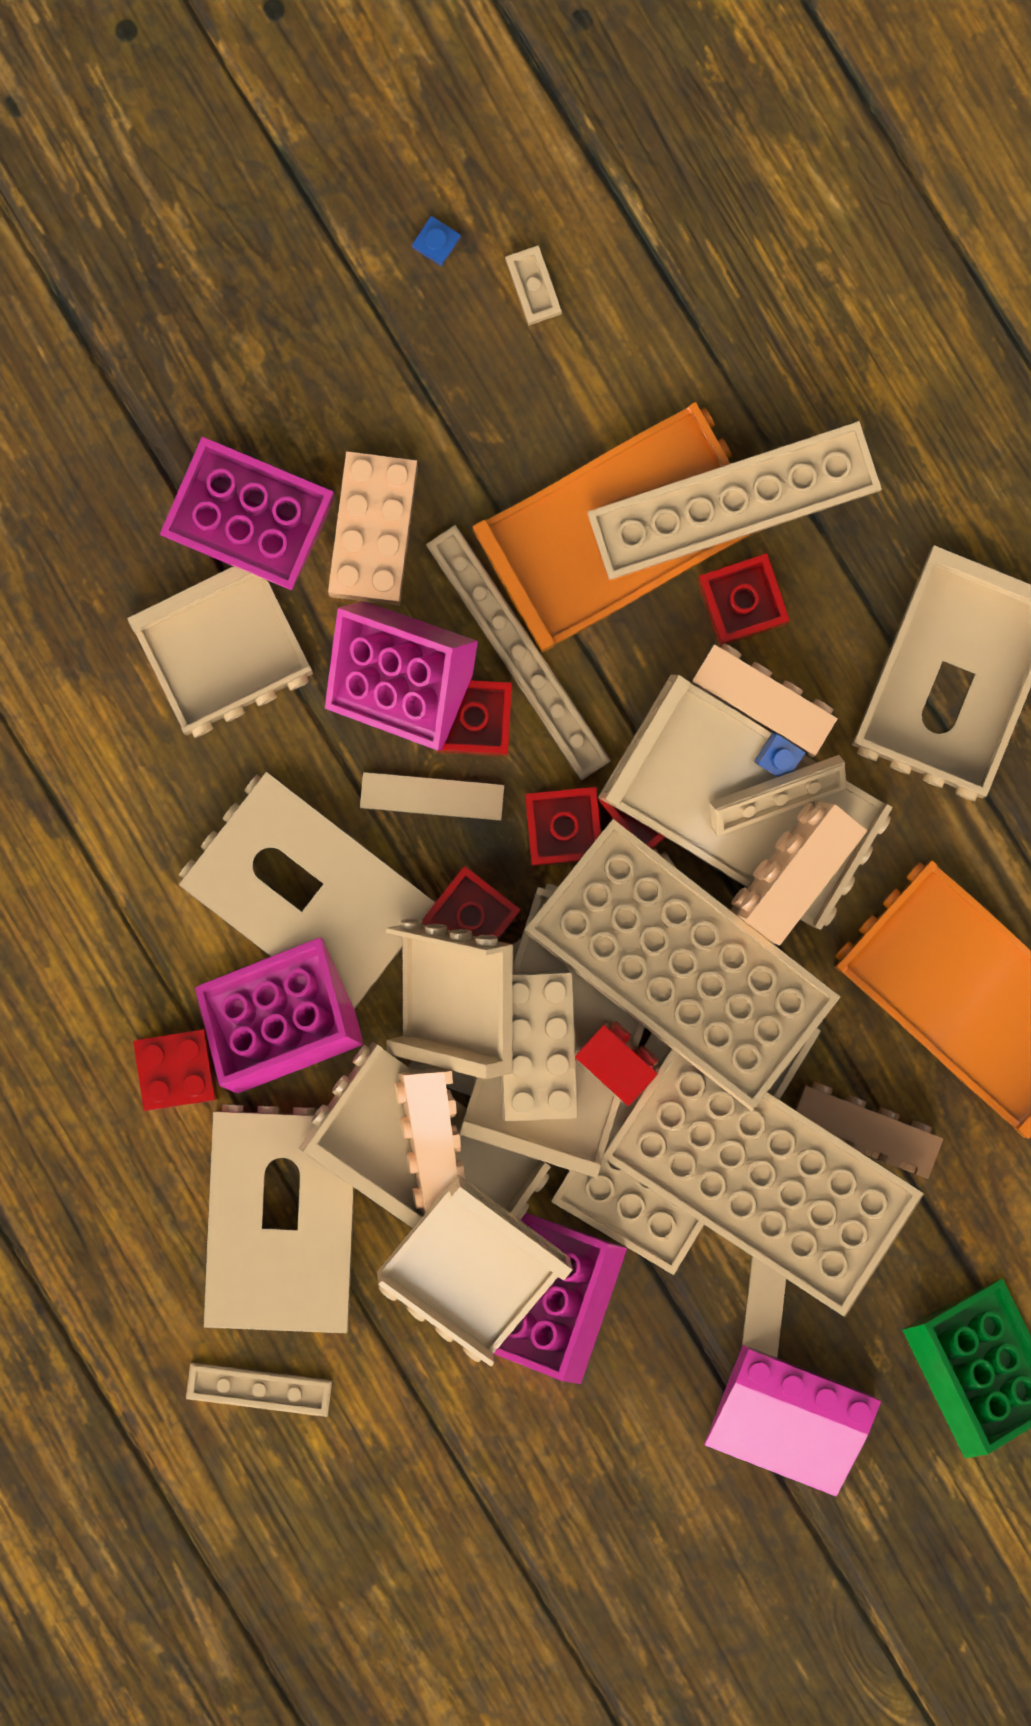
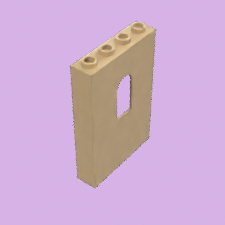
(972, 622)
(348, 911)
(275, 1274)

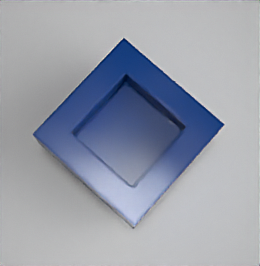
(436, 241)
(779, 756)

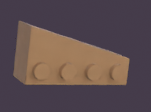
(870, 1132)

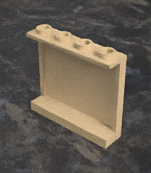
(220, 648)
(455, 1000)
(471, 1270)

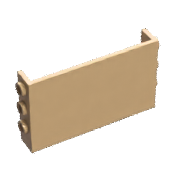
(365, 1146)

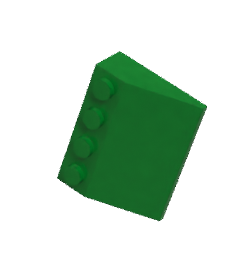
(977, 1367)

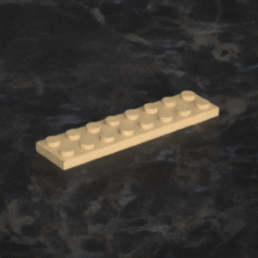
(734, 500)

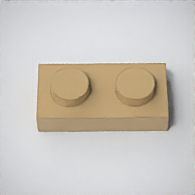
(533, 285)

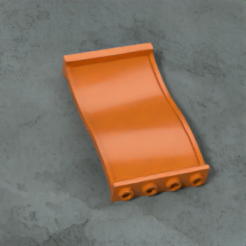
(548, 546)
(952, 985)

